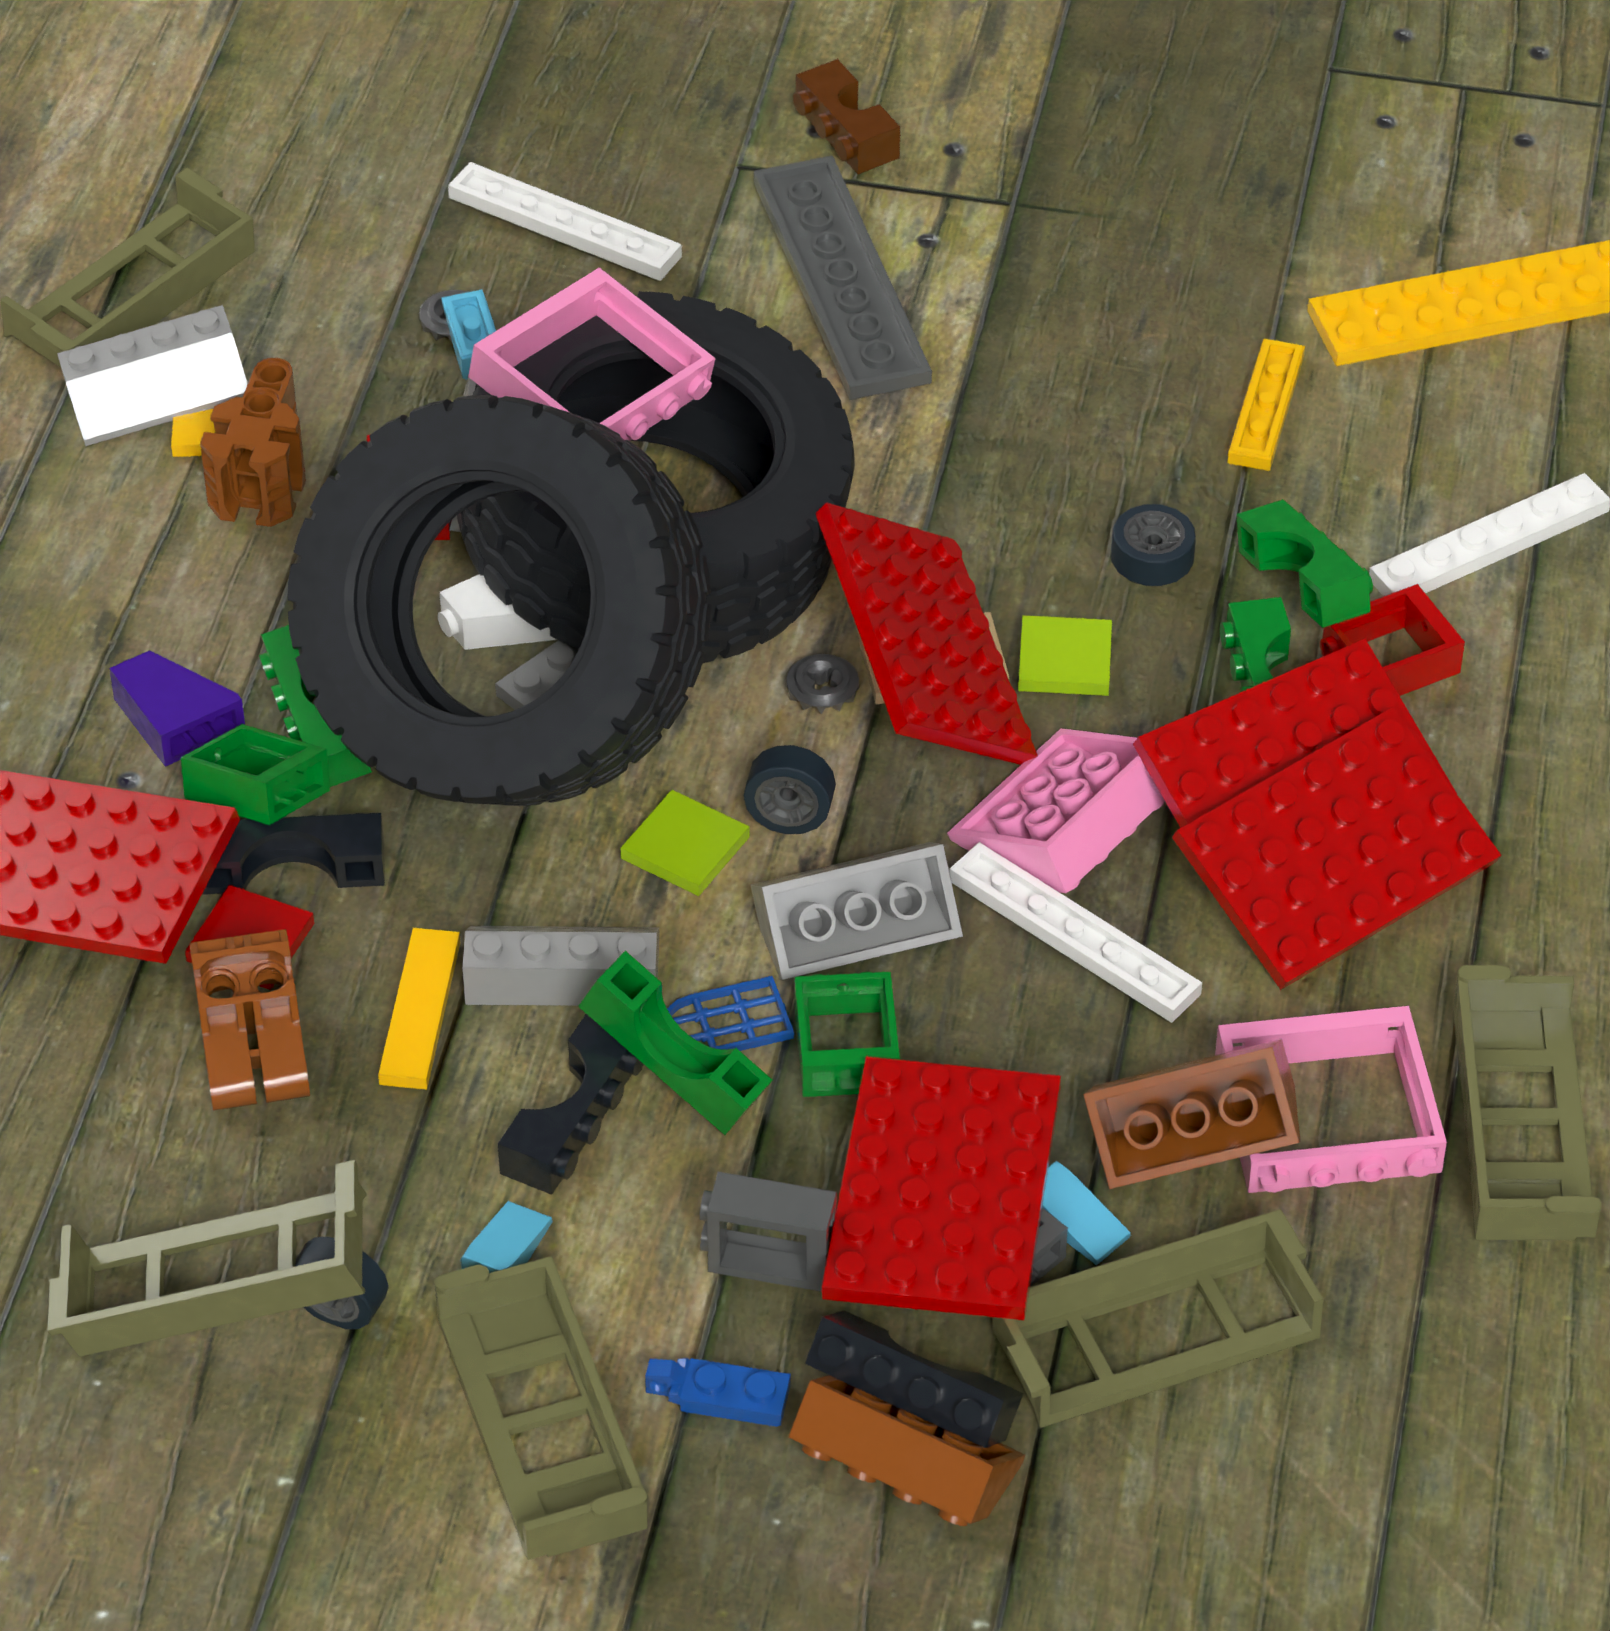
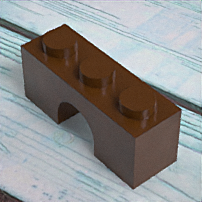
(830, 103)

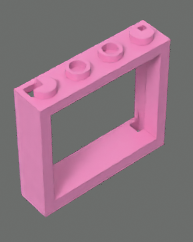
(602, 296)
(1344, 1037)

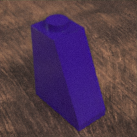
(173, 705)

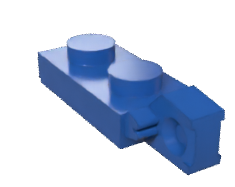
(721, 1389)

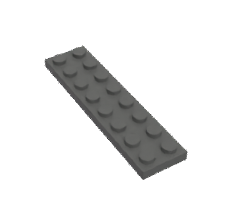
(842, 278)

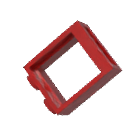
(1423, 622)

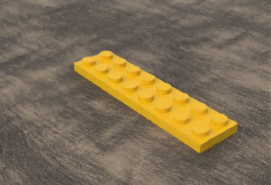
(1464, 303)

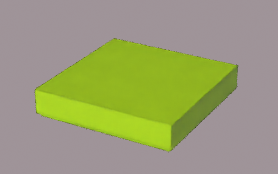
(1065, 655)
(685, 842)

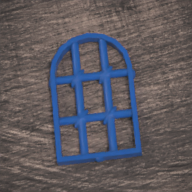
(739, 1007)

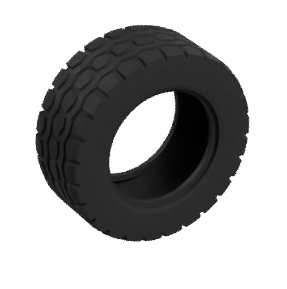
(761, 424)
(360, 579)

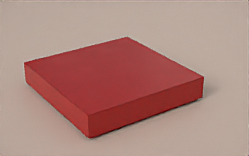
(248, 913)

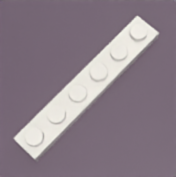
(565, 221)
(1492, 537)
(1075, 932)

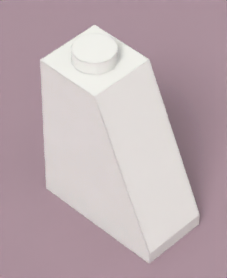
(481, 619)

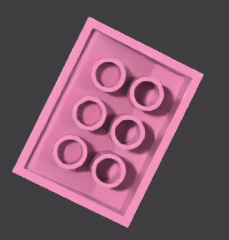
(1064, 807)

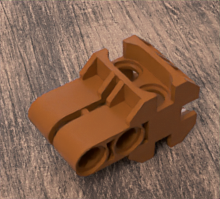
(256, 448)
(242, 966)

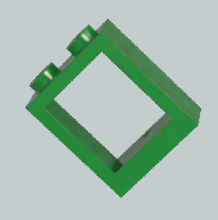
(286, 770)
(842, 1069)

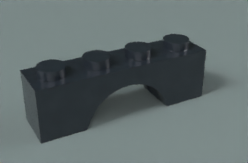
(341, 845)
(546, 1142)
(945, 1396)

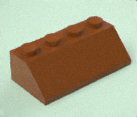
(1194, 1114)
(903, 1451)

